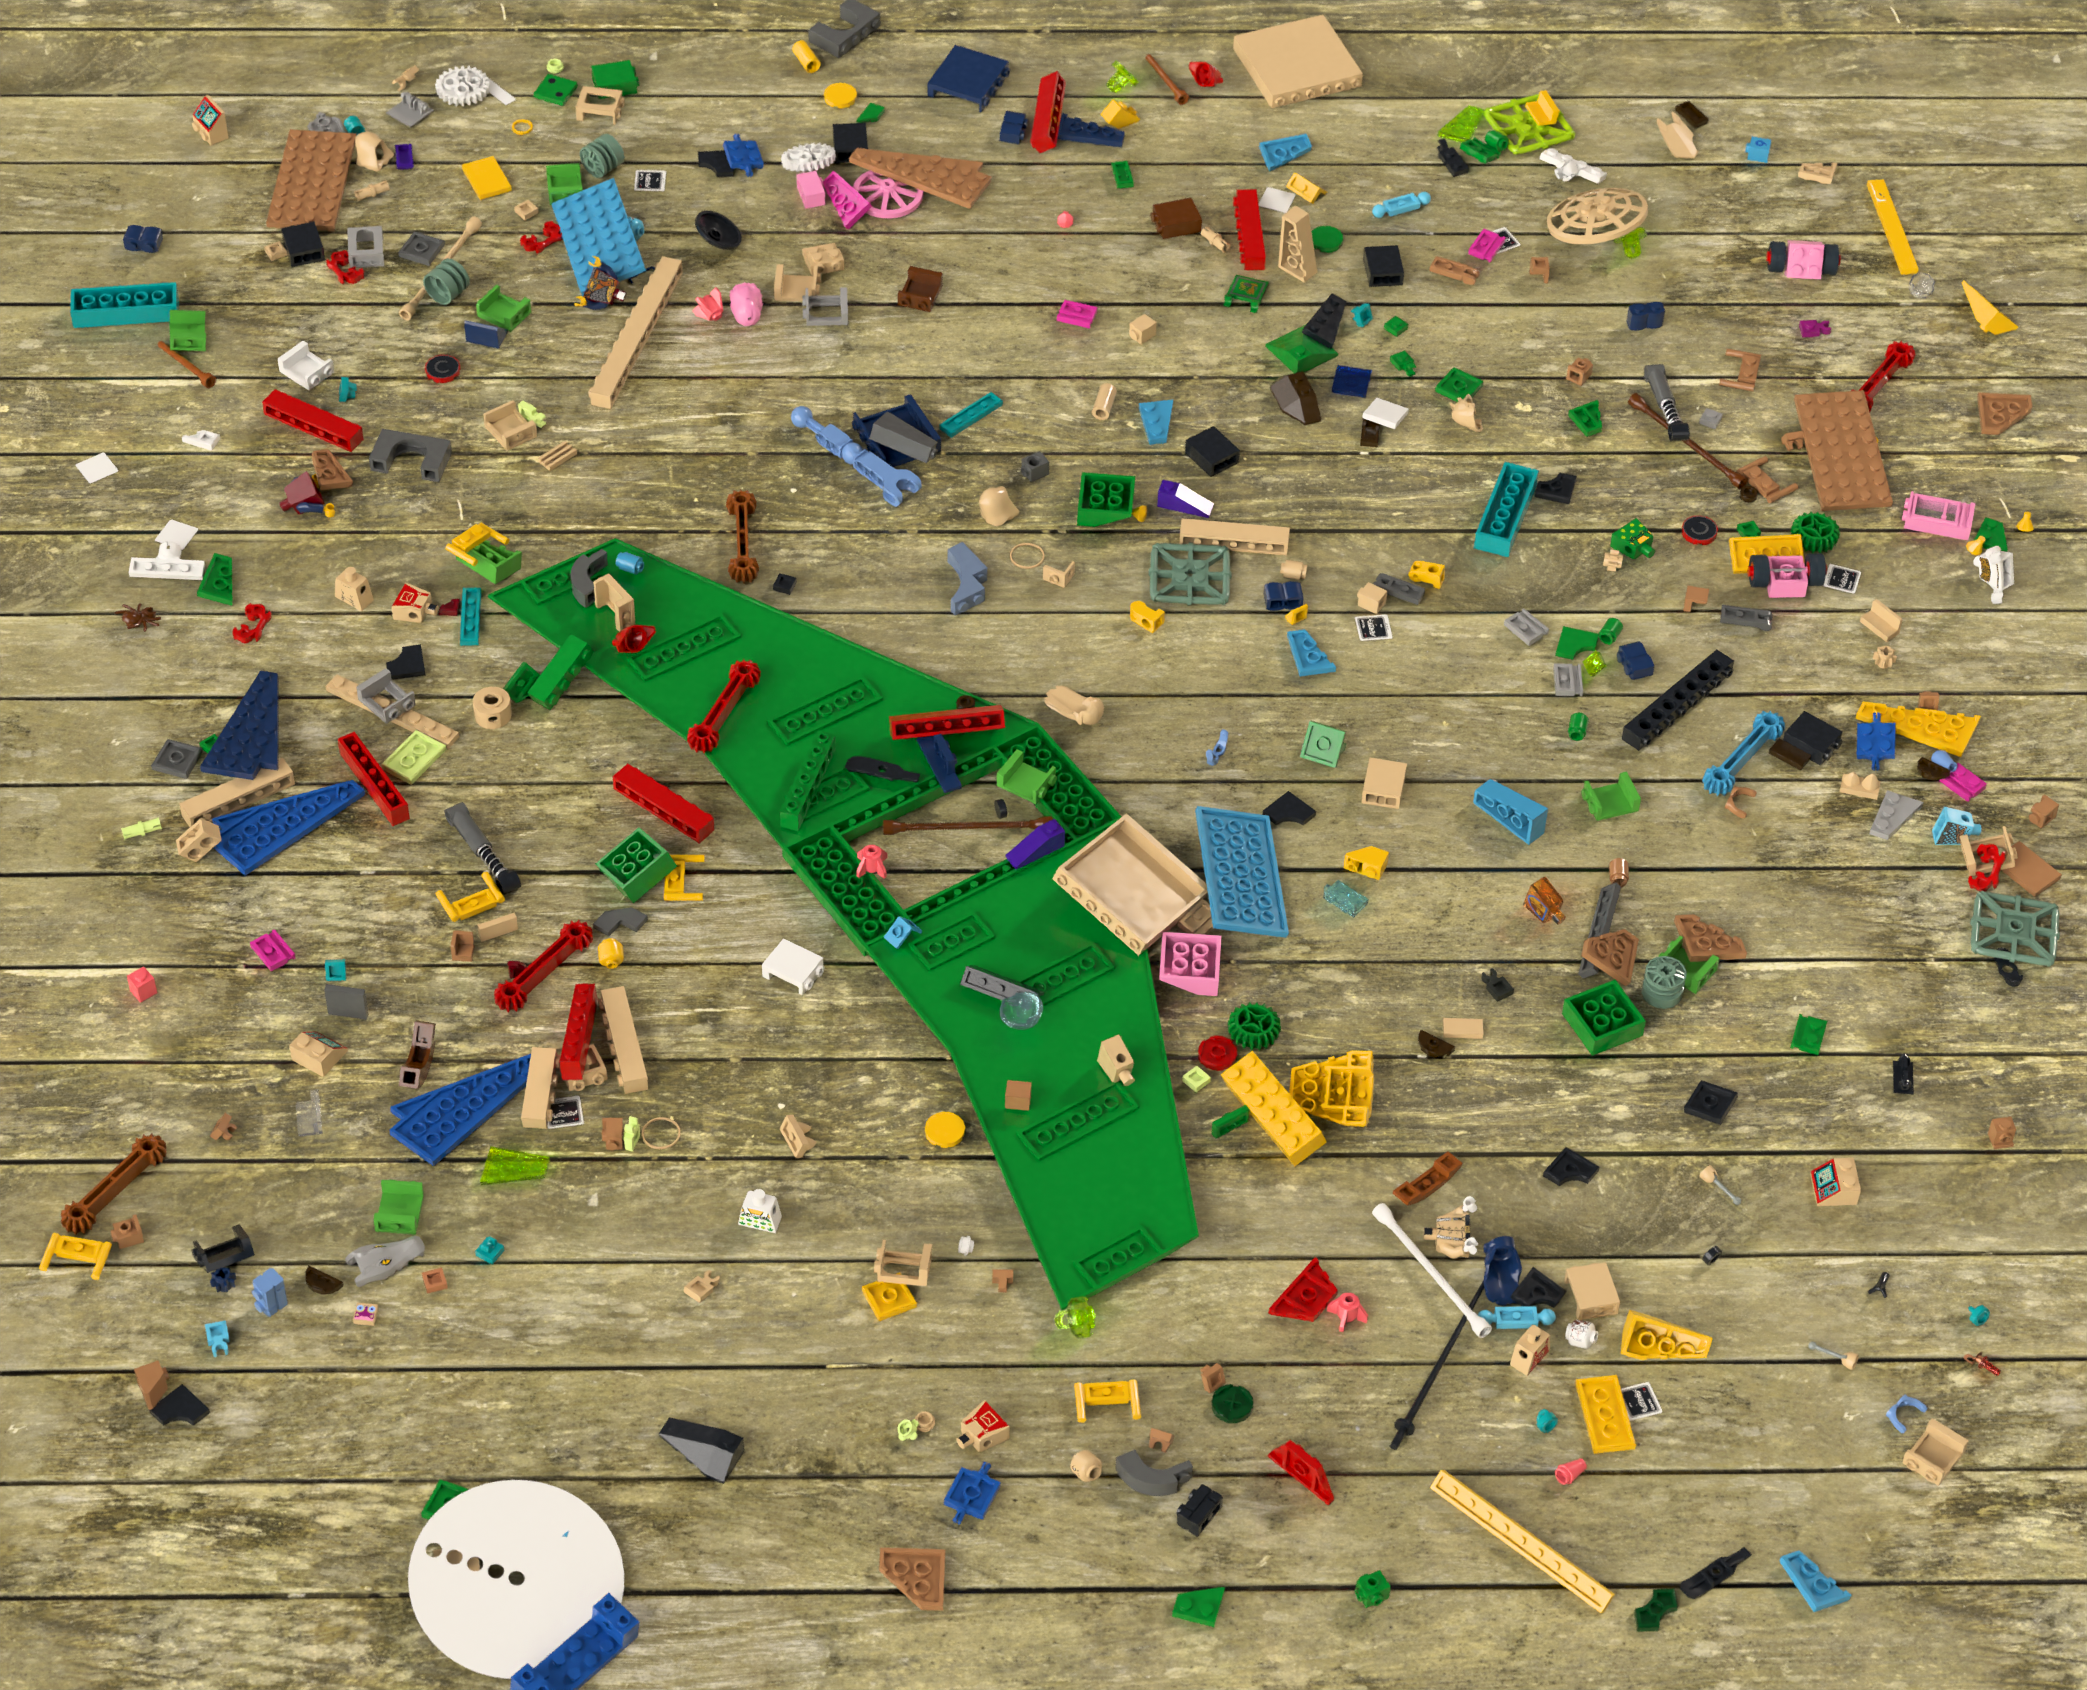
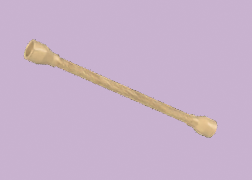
(472, 227)

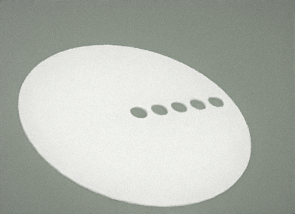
(519, 1526)

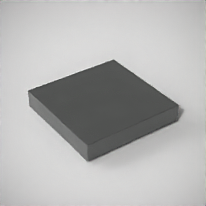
(421, 248)
(177, 758)
(346, 1001)

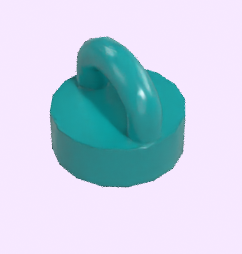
(1979, 1315)
(1546, 1421)

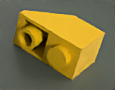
(1119, 114)
(1367, 861)

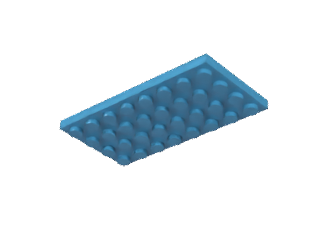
(598, 226)
(1241, 872)

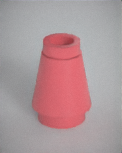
(1568, 1472)

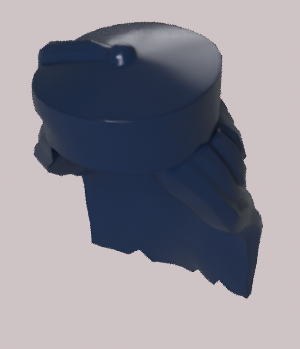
(1501, 1270)

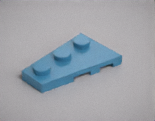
(1284, 150)
(1156, 420)
(1307, 655)
(1813, 1585)

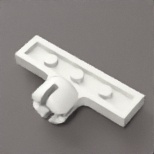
(1569, 168)
(167, 565)

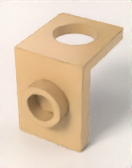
(1058, 577)

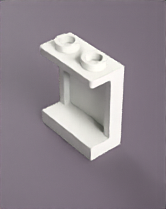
(304, 366)
(793, 965)

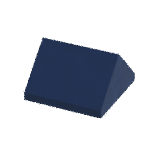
(484, 334)

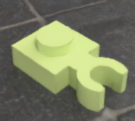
(529, 412)
(631, 1134)

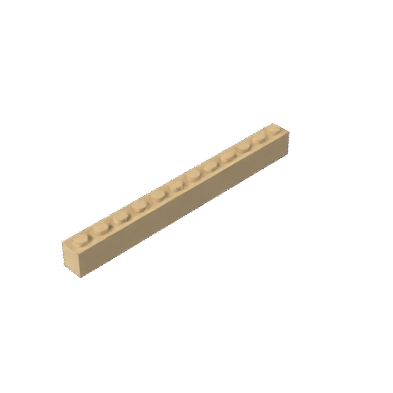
(635, 333)

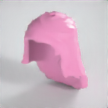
(746, 303)

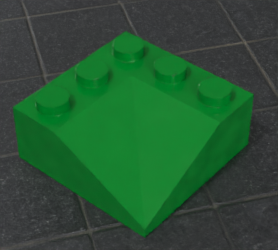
(1105, 498)
(636, 865)
(1603, 1017)

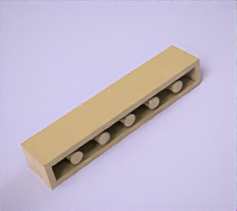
(1236, 536)
(236, 794)
(624, 1040)

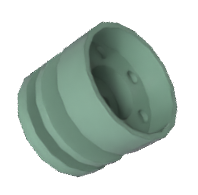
(602, 155)
(446, 281)
(1663, 982)

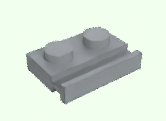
(1526, 627)
(1567, 679)

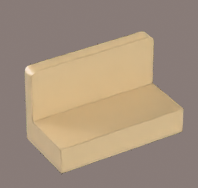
(1882, 621)

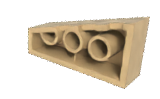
(1296, 245)

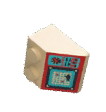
(210, 121)
(316, 1052)
(1836, 1183)

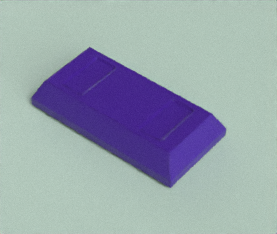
(404, 156)

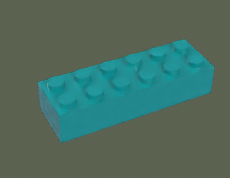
(123, 304)
(1506, 509)

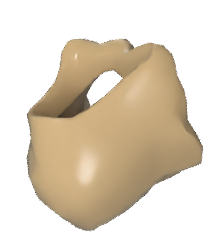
(366, 147)
(997, 506)

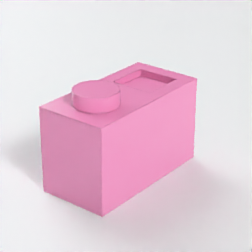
(811, 189)

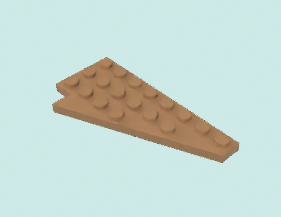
(943, 177)

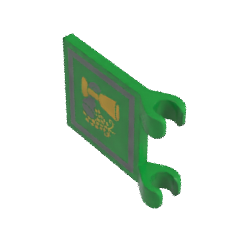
(1248, 290)

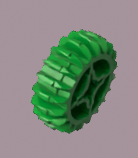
(1817, 531)
(1252, 1031)

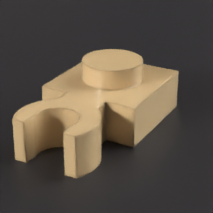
(701, 1288)

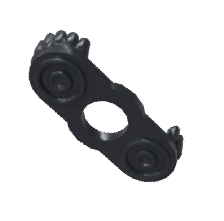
(2013, 978)

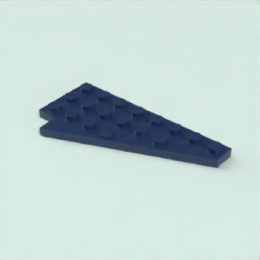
(250, 735)

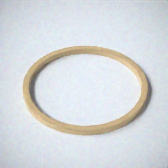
(1026, 567)
(661, 1118)

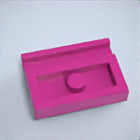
(1486, 245)
(1077, 314)
(1964, 783)
(272, 950)

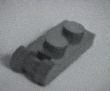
(1400, 588)
(1746, 617)

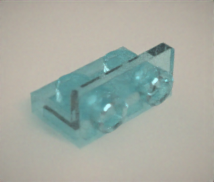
(1345, 898)

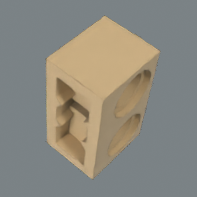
(198, 840)

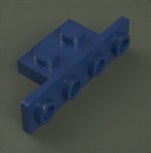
(941, 761)

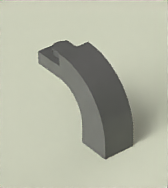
(581, 573)
(1149, 1480)

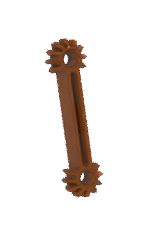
(743, 567)
(83, 1214)

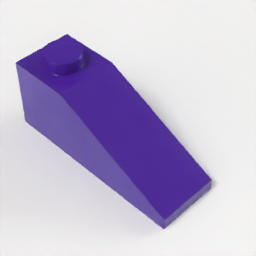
(1182, 499)
(1037, 844)

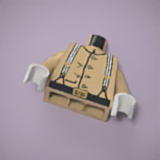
(1453, 1231)

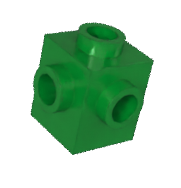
(1372, 1589)

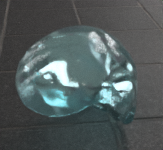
(1021, 1010)

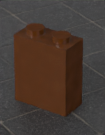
(1176, 218)

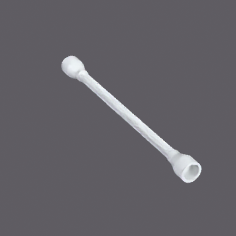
(1478, 1324)

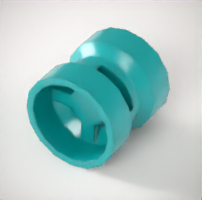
(354, 125)

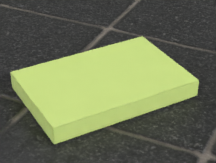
(413, 757)

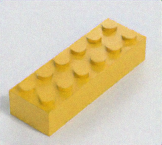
(1273, 1108)

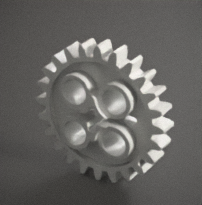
(462, 86)
(808, 157)

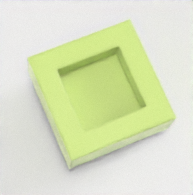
(1196, 1079)

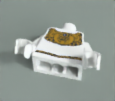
(1996, 570)

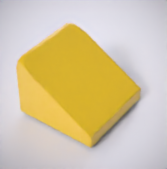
(1297, 614)

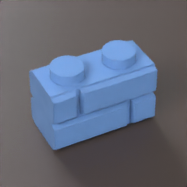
(269, 1292)

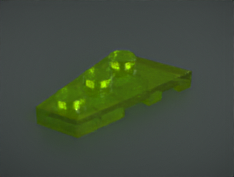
(1462, 125)
(513, 1166)

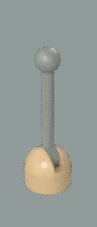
(1710, 1175)
(1848, 1360)

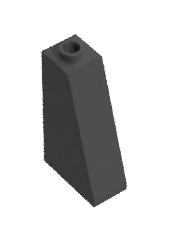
(903, 437)

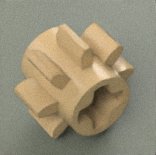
(1613, 560)
(1884, 657)

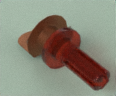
(1983, 1362)

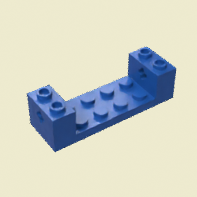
(583, 1652)

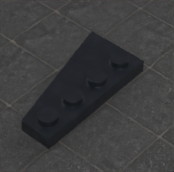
(1326, 321)

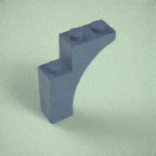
(971, 574)

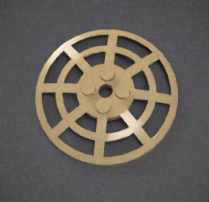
(1595, 210)

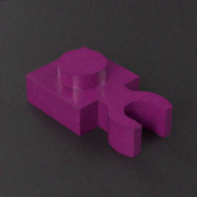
(1811, 328)

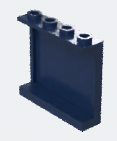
(969, 76)
(909, 413)

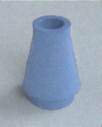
(1943, 759)

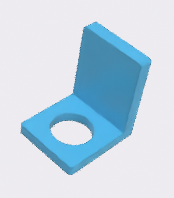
(900, 930)

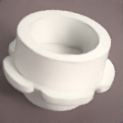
(965, 1245)

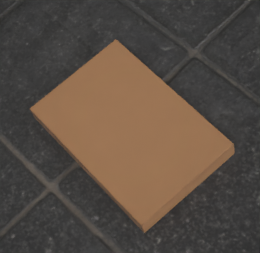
(2031, 870)

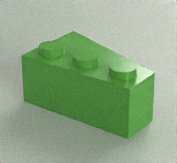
(494, 562)

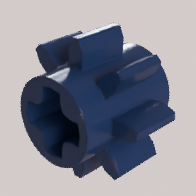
(223, 1279)

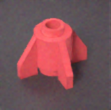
(709, 307)
(871, 861)
(1348, 1309)

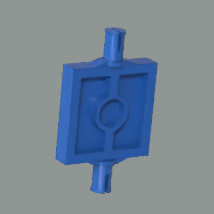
(743, 155)
(1876, 741)
(972, 1493)

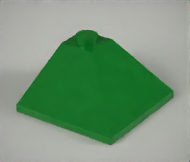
(1300, 351)

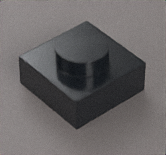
(784, 584)

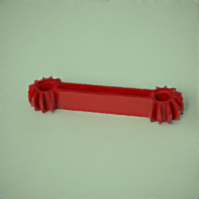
(1897, 356)
(706, 735)
(514, 993)

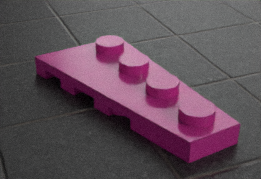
(846, 199)

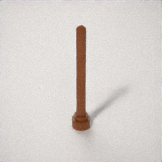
(1180, 96)
(206, 379)

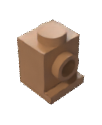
(1582, 367)
(2044, 811)
(2002, 1132)
(613, 1133)
(127, 1233)

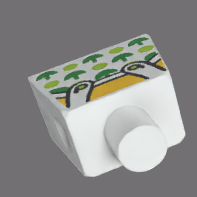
(760, 1211)

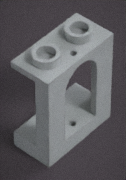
(365, 258)
(828, 300)
(377, 684)

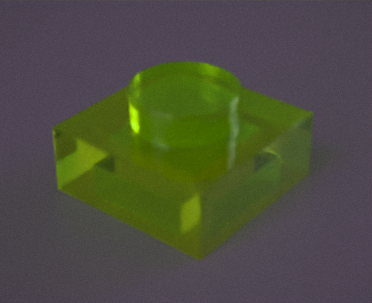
(1594, 663)

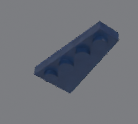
(1083, 132)

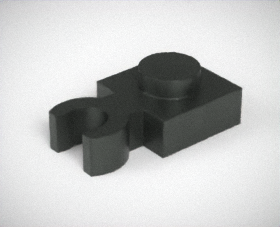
(1497, 987)

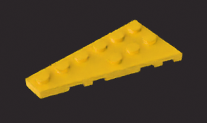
(1925, 725)

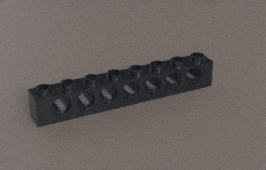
(1677, 700)

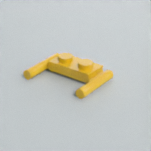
(470, 539)
(675, 880)
(474, 903)
(77, 1249)
(1106, 1394)

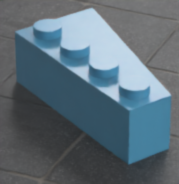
(1512, 810)

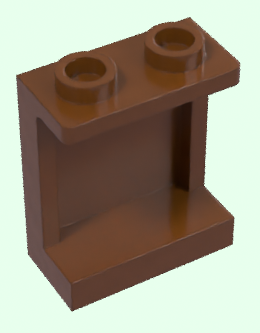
(921, 289)

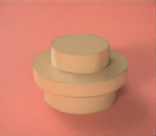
(925, 1420)

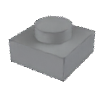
(1710, 418)

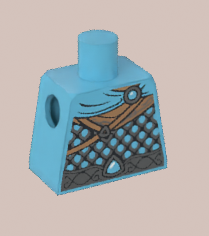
(1952, 825)

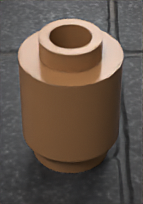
(1619, 871)

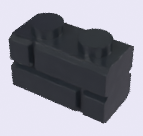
(1199, 1510)

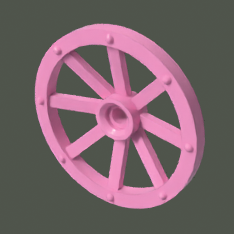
(887, 189)

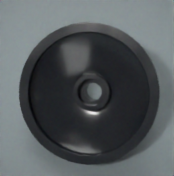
(718, 230)

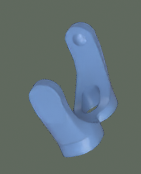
(1220, 744)
(1904, 1401)

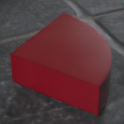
(450, 608)
(515, 968)

